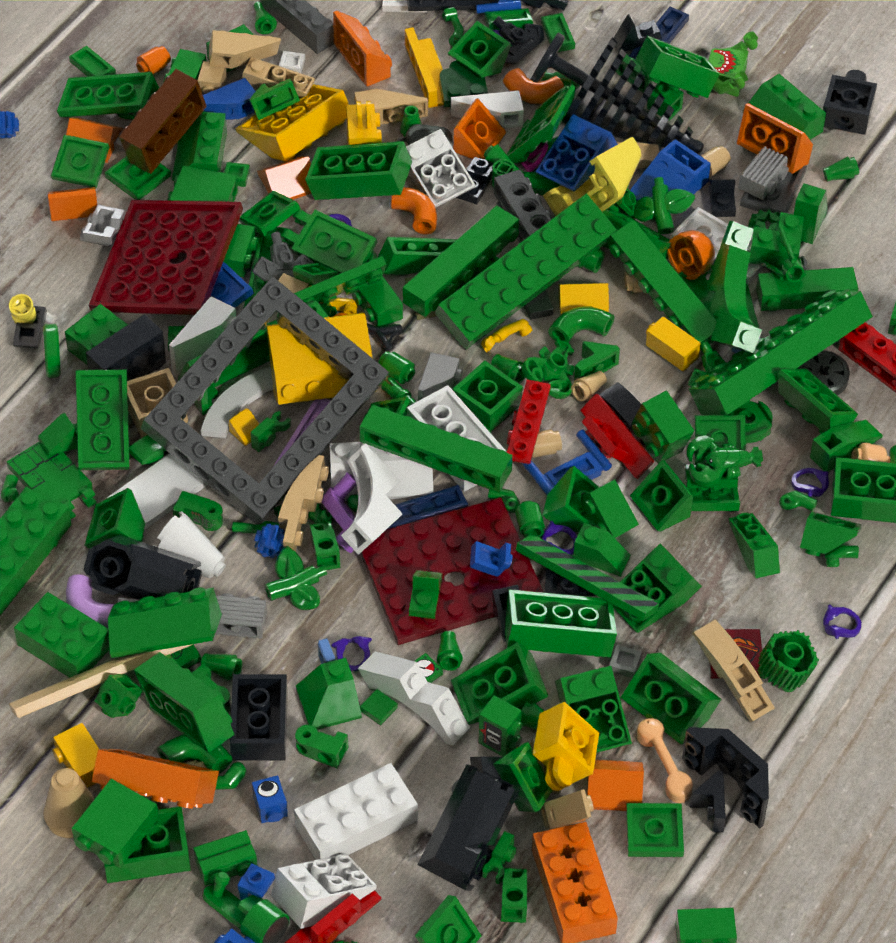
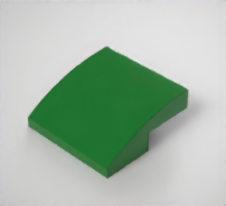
(719, 497)

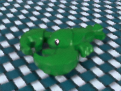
(552, 368)
(722, 460)

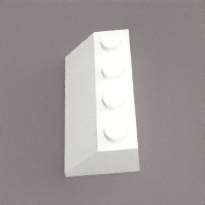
(450, 414)
(414, 478)

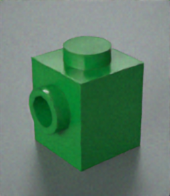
(672, 97)

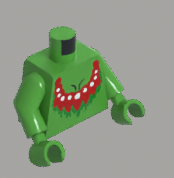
(732, 64)

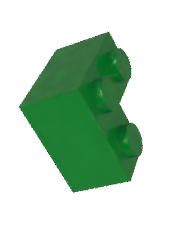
(768, 244)

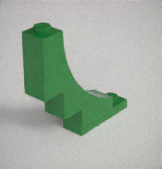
(729, 284)

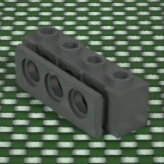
(519, 199)

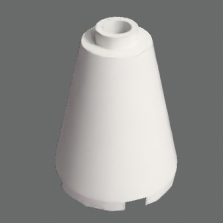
(186, 539)

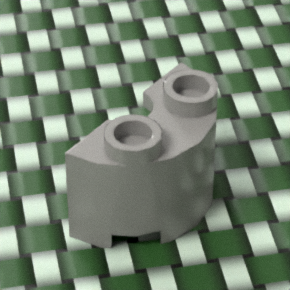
(102, 225)

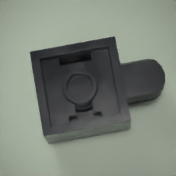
(849, 98)

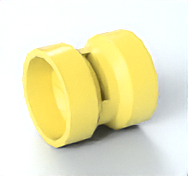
(19, 305)

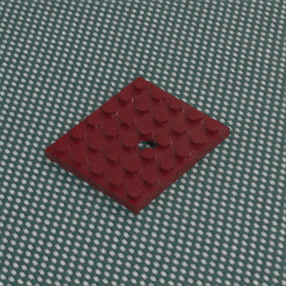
(152, 233)
(443, 547)

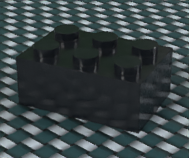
(133, 348)
(259, 717)

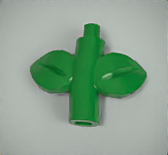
(662, 204)
(295, 581)

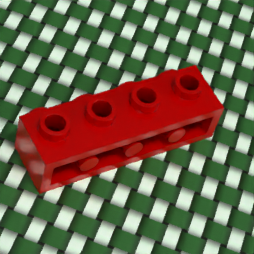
(872, 353)

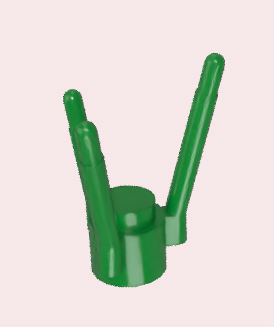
(791, 268)

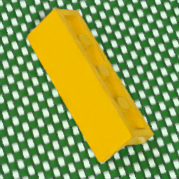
(426, 66)

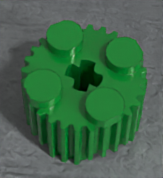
(787, 660)

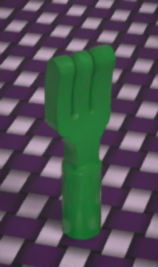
(250, 527)

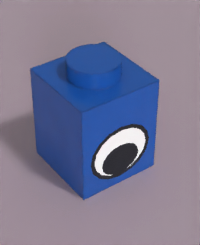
(269, 799)

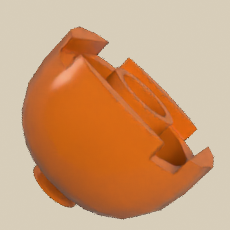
(691, 253)

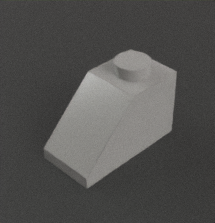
(439, 372)

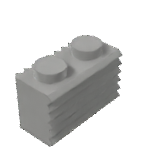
(764, 173)
(241, 616)

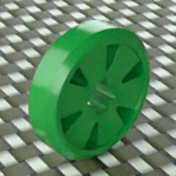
(52, 351)

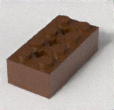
(162, 121)

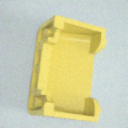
(607, 183)

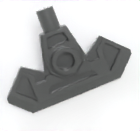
(281, 262)

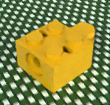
(362, 124)
(565, 746)

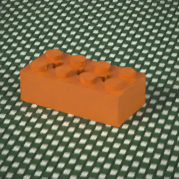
(156, 777)
(574, 883)

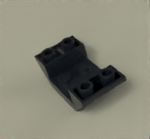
(722, 747)

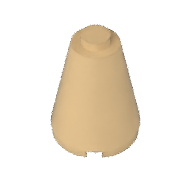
(66, 802)

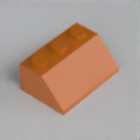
(360, 49)
(763, 129)

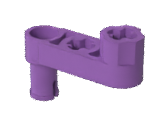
(334, 502)

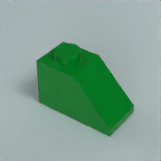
(600, 550)

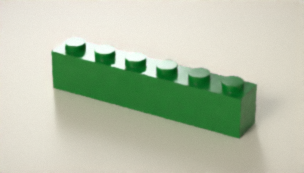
(461, 261)
(661, 282)
(436, 448)

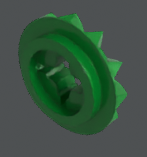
(759, 219)

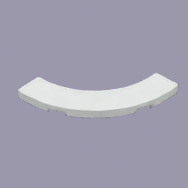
(233, 399)

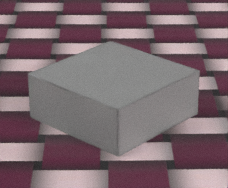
(625, 661)

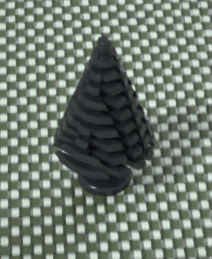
(612, 96)

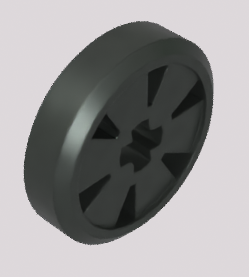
(833, 366)

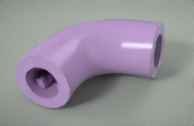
(80, 597)

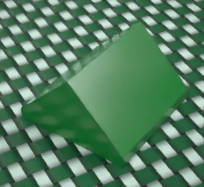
(481, 50)
(663, 497)
(525, 773)

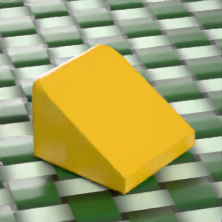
(242, 425)

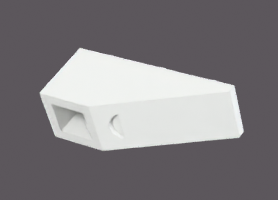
(504, 106)

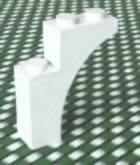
(374, 509)
(407, 684)

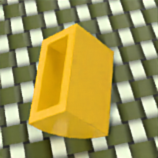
(581, 295)

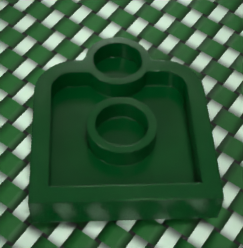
(460, 81)

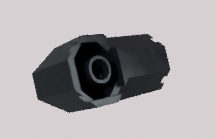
(139, 569)
(468, 827)

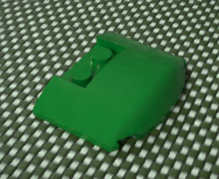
(542, 125)

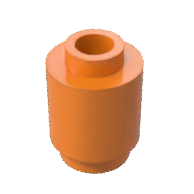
(153, 60)

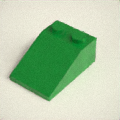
(507, 675)

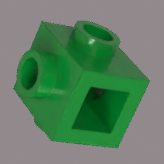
(118, 695)

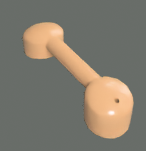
(678, 783)

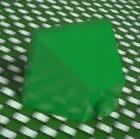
(565, 503)
(116, 517)
(826, 533)
(329, 695)

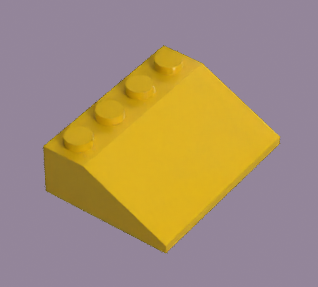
(297, 125)
(299, 372)

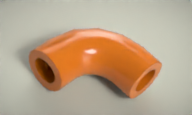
(531, 91)
(420, 206)

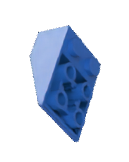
(570, 154)
(679, 169)

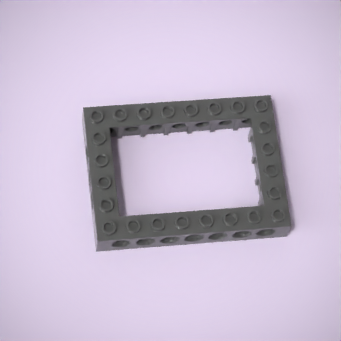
(210, 464)

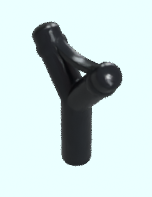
(380, 332)

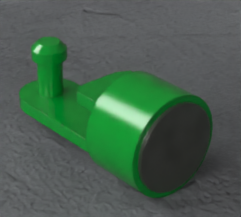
(253, 915)

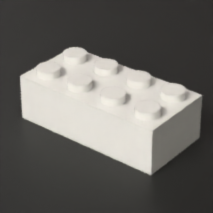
(356, 814)

